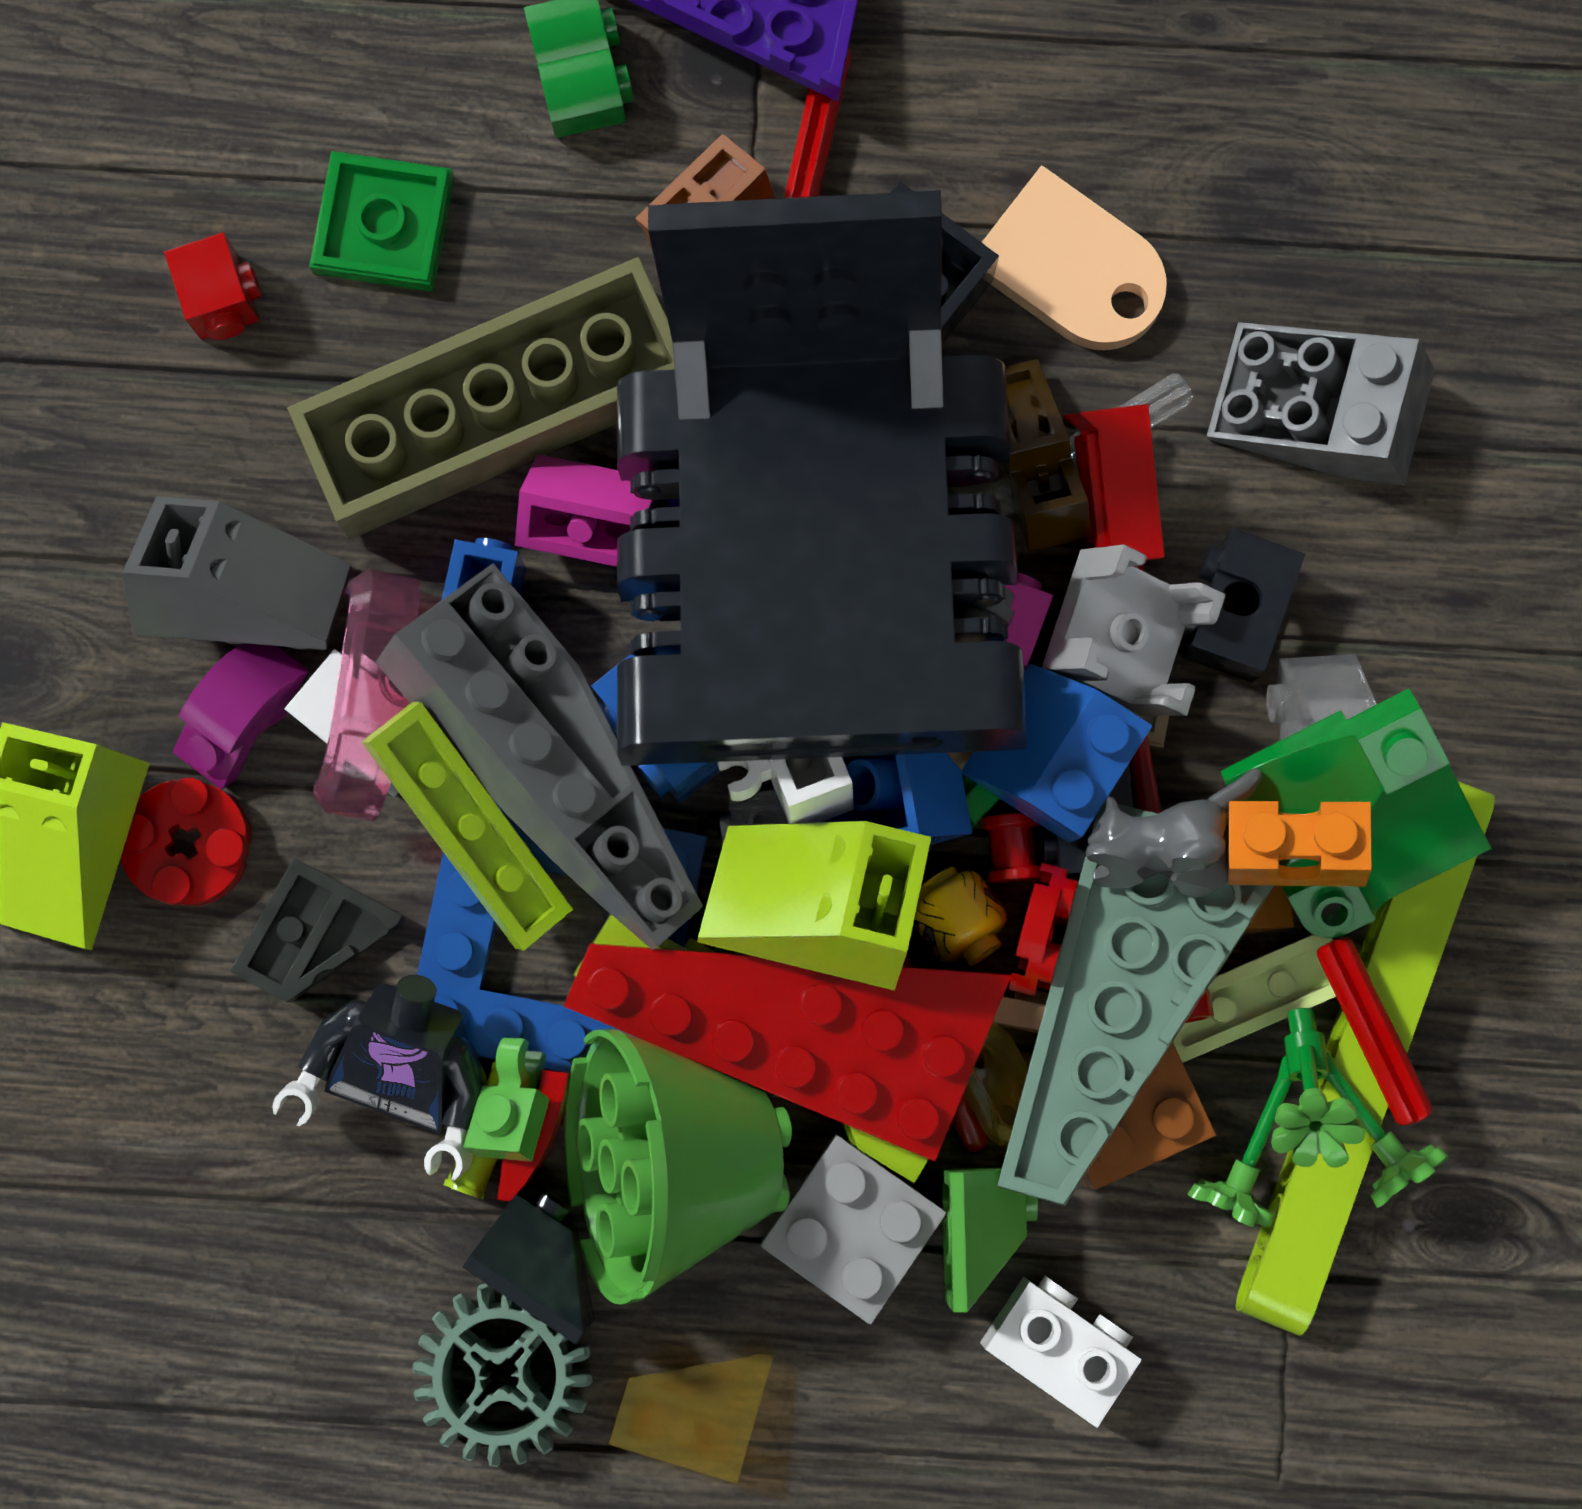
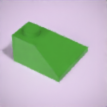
(979, 1230)

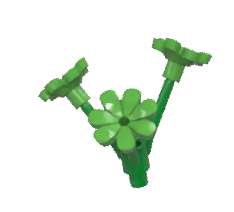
(1314, 1129)

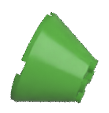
(665, 1161)

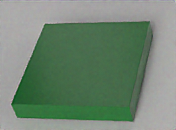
(382, 221)

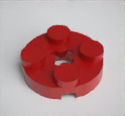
(220, 848)
(1046, 909)

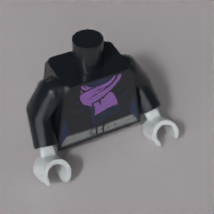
(399, 1059)

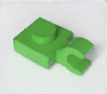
(510, 1114)

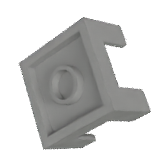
(1125, 630)

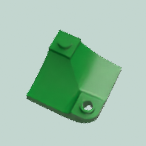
(1416, 804)

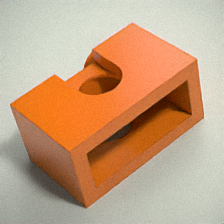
(1333, 836)

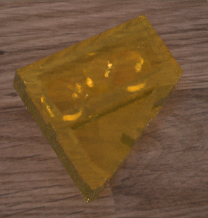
(694, 1415)

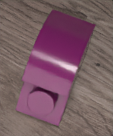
(235, 705)

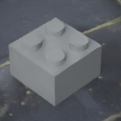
(852, 1229)

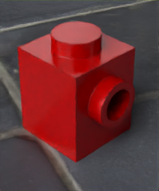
(214, 287)

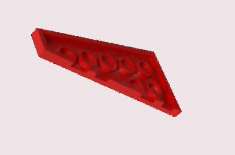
(814, 1038)

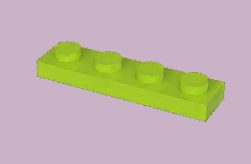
(467, 825)

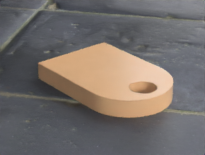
(1069, 259)

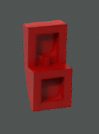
(518, 1174)

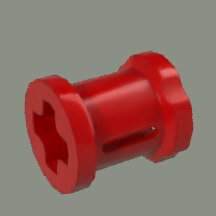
(1011, 848)

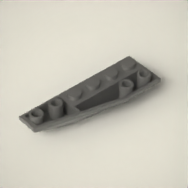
(542, 748)

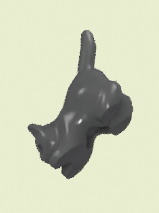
(1181, 842)

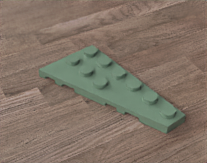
(1114, 1006)

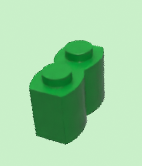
(577, 65)

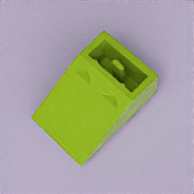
(61, 831)
(819, 897)

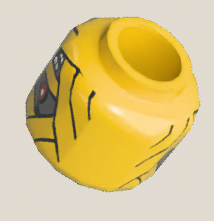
(959, 916)

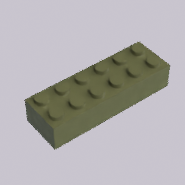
(482, 399)

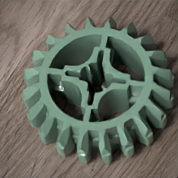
(527, 1394)

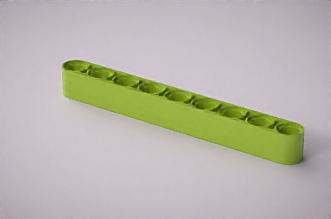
(1316, 1201)

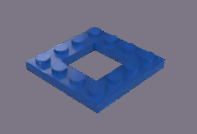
(459, 953)

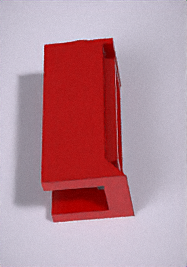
(1119, 478)

